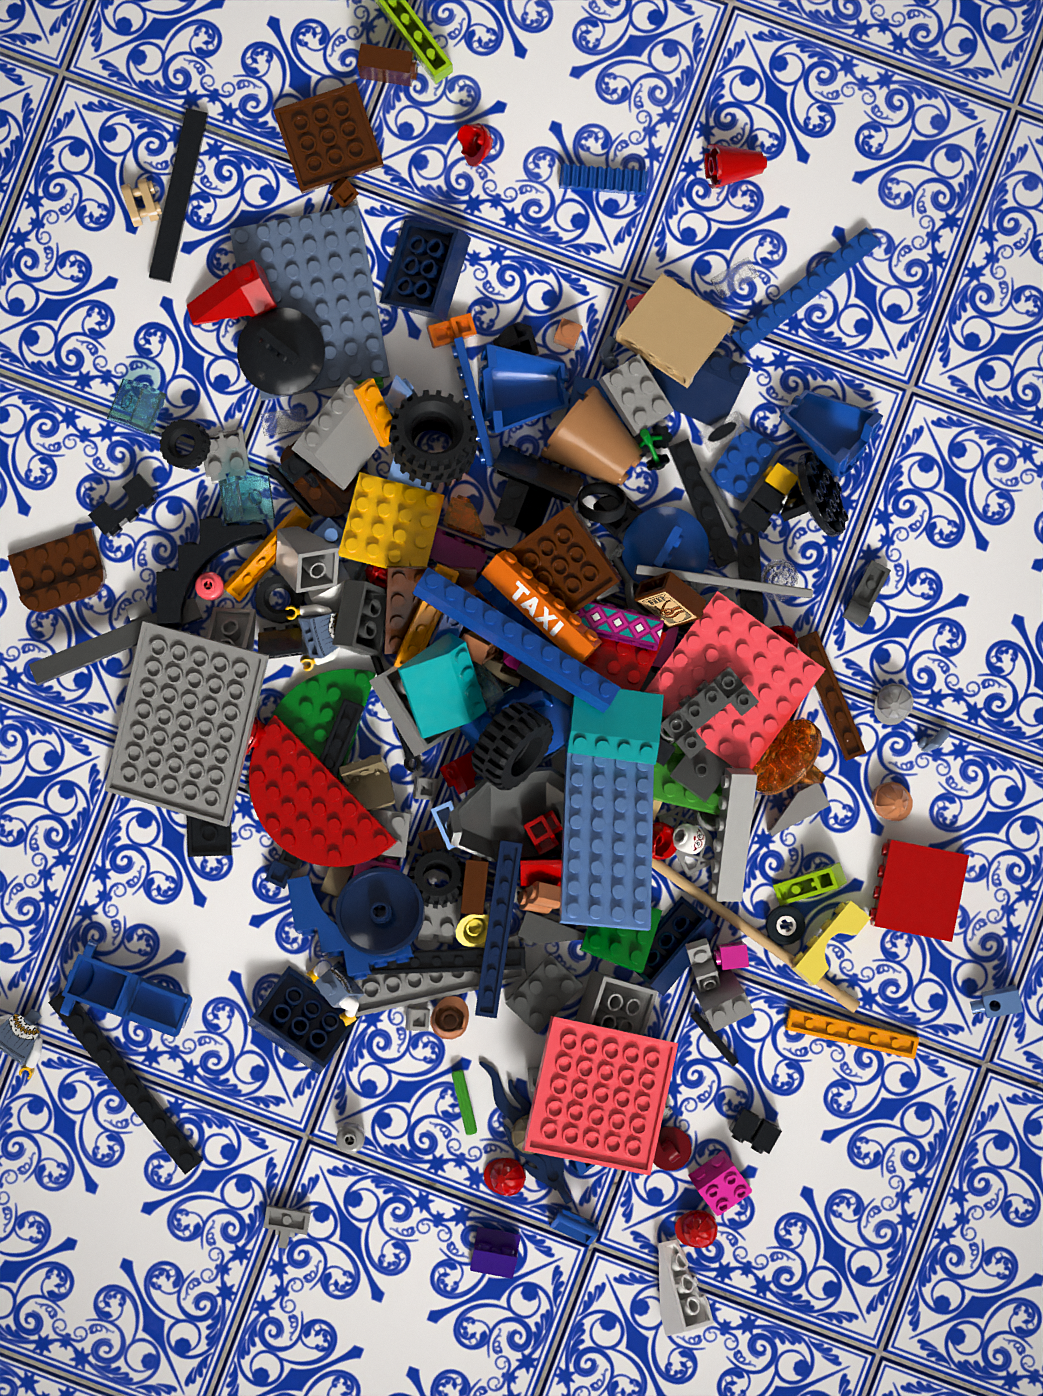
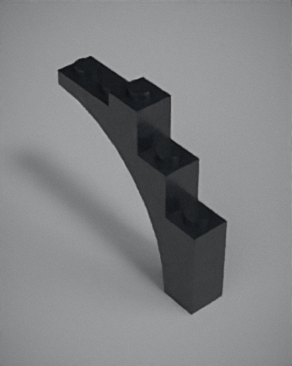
(193, 559)

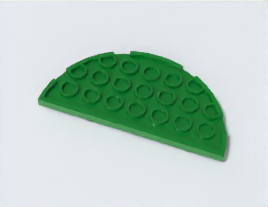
(315, 703)

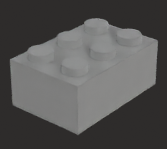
(636, 395)

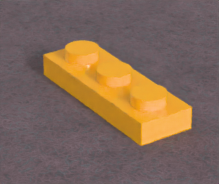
(374, 410)

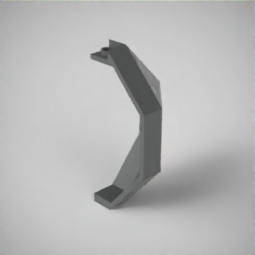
(498, 815)

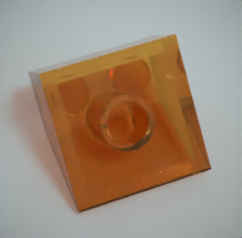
(464, 518)

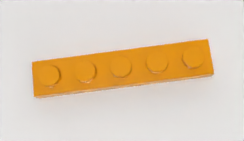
(263, 557)
(422, 624)

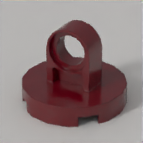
(672, 1149)

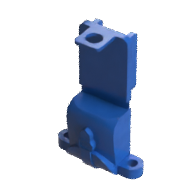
(125, 994)

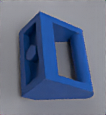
(574, 1225)

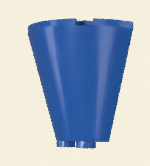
(519, 387)
(832, 429)

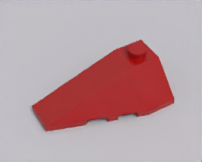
(235, 295)

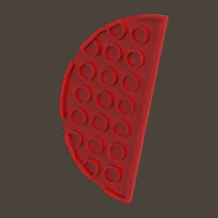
(308, 805)

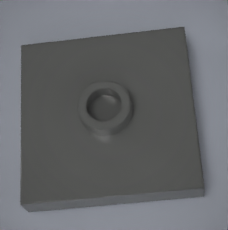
(700, 773)

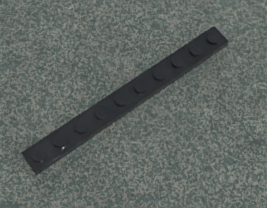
(129, 1085)

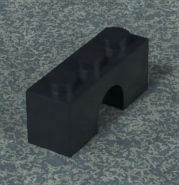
(140, 496)

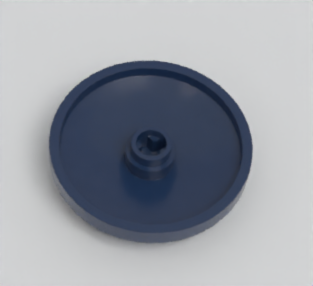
(380, 911)

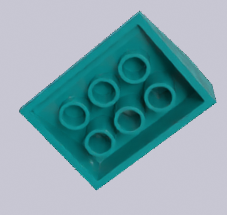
(442, 687)
(623, 732)

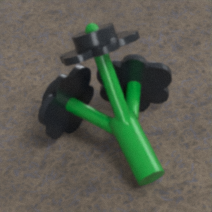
(660, 439)

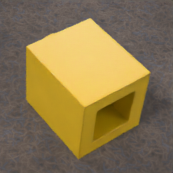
(780, 478)

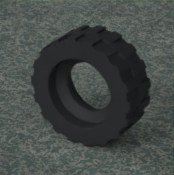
(168, 444)
(262, 599)

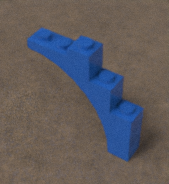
(311, 917)

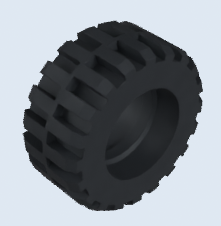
(512, 746)

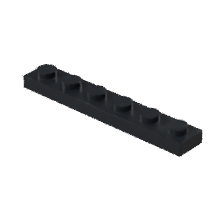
(702, 503)

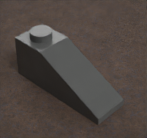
(545, 930)

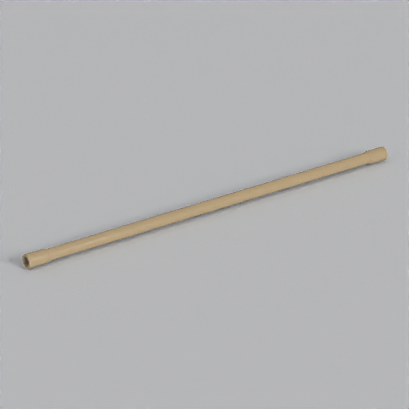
(841, 996)

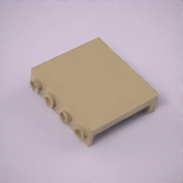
(674, 329)

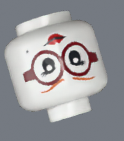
(689, 838)

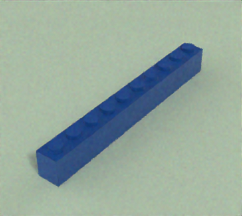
(516, 640)

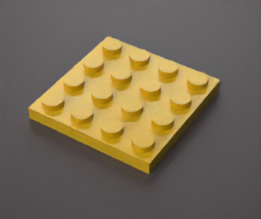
(390, 523)

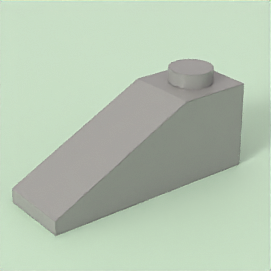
(803, 804)

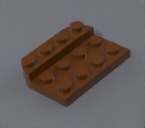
(327, 497)
(59, 572)

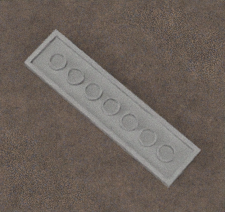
(400, 990)

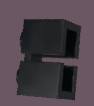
(769, 501)
(764, 1135)

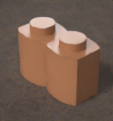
(540, 898)

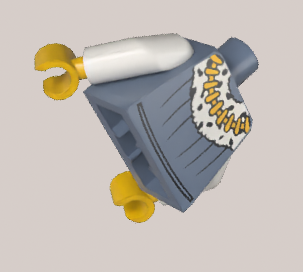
(318, 629)
(337, 988)
(21, 1039)

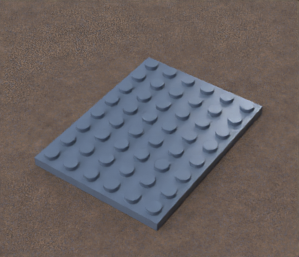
(323, 271)

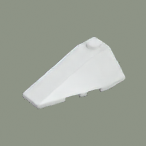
(680, 1299)

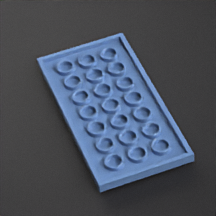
(607, 843)

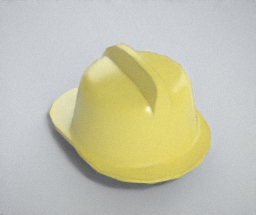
(472, 930)

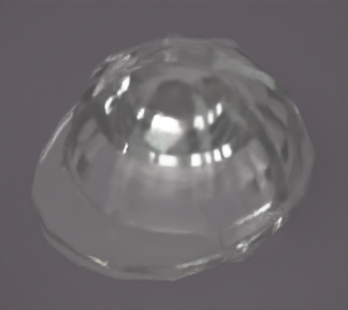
(782, 573)

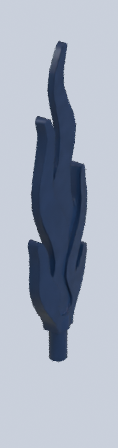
(550, 1168)

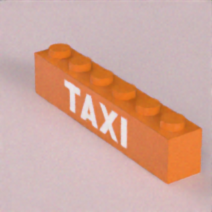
(541, 606)

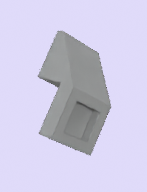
(703, 965)

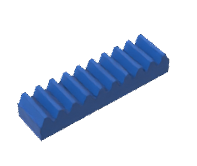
(603, 179)

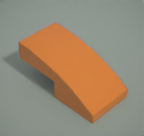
(445, 332)

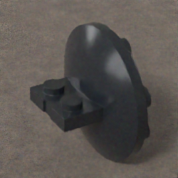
(281, 351)
(817, 495)

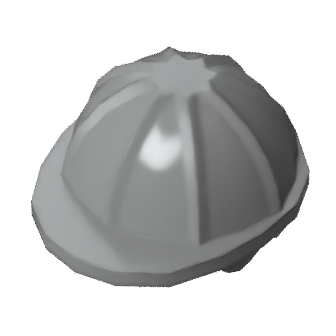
(893, 704)

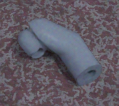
(934, 743)

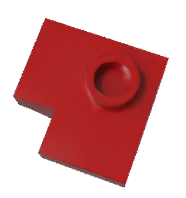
(460, 773)
(542, 831)

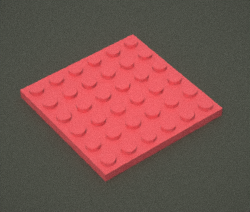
(759, 657)
(600, 1096)

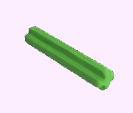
(464, 1102)

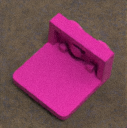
(720, 1183)

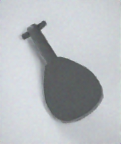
(630, 585)

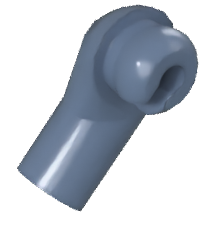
(606, 354)

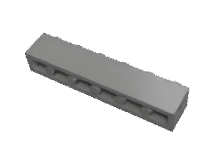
(732, 834)

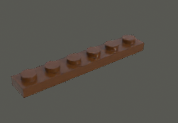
(833, 699)

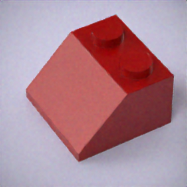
(542, 870)

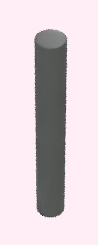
(718, 498)

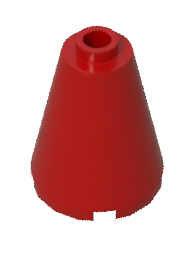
(732, 164)

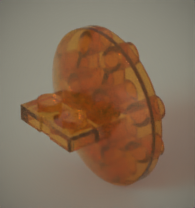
(790, 758)

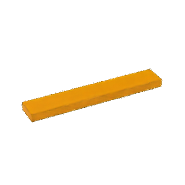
(852, 1033)

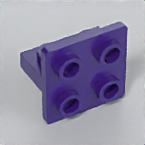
(495, 1252)

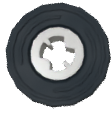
(779, 934)

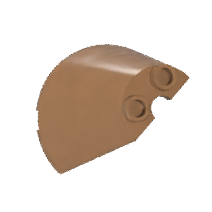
(594, 441)

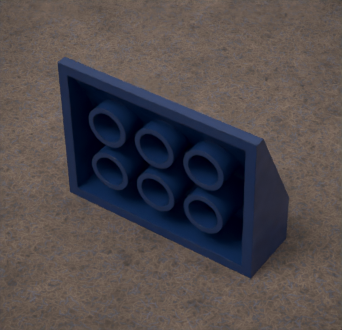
(425, 269)
(710, 393)
(301, 1021)

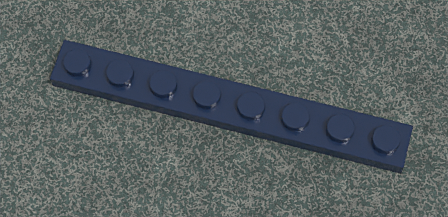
(498, 928)

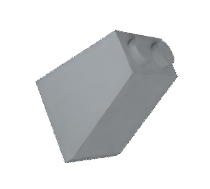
(306, 559)
(724, 1003)

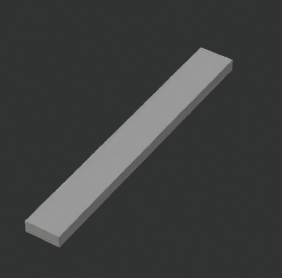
(727, 582)

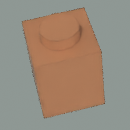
(568, 334)

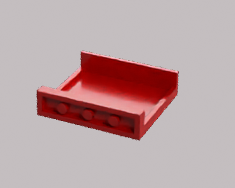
(918, 890)

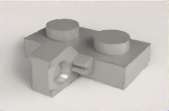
(286, 1222)

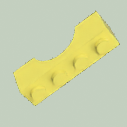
(812, 963)

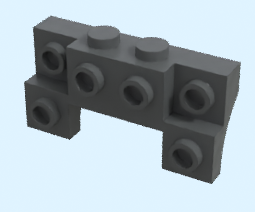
(703, 705)

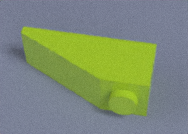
(810, 884)

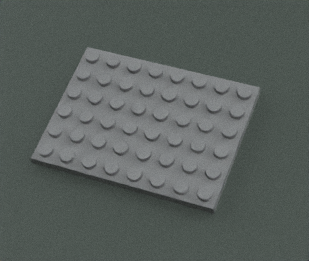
(186, 723)

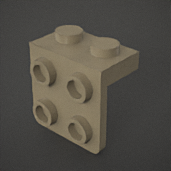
(369, 782)

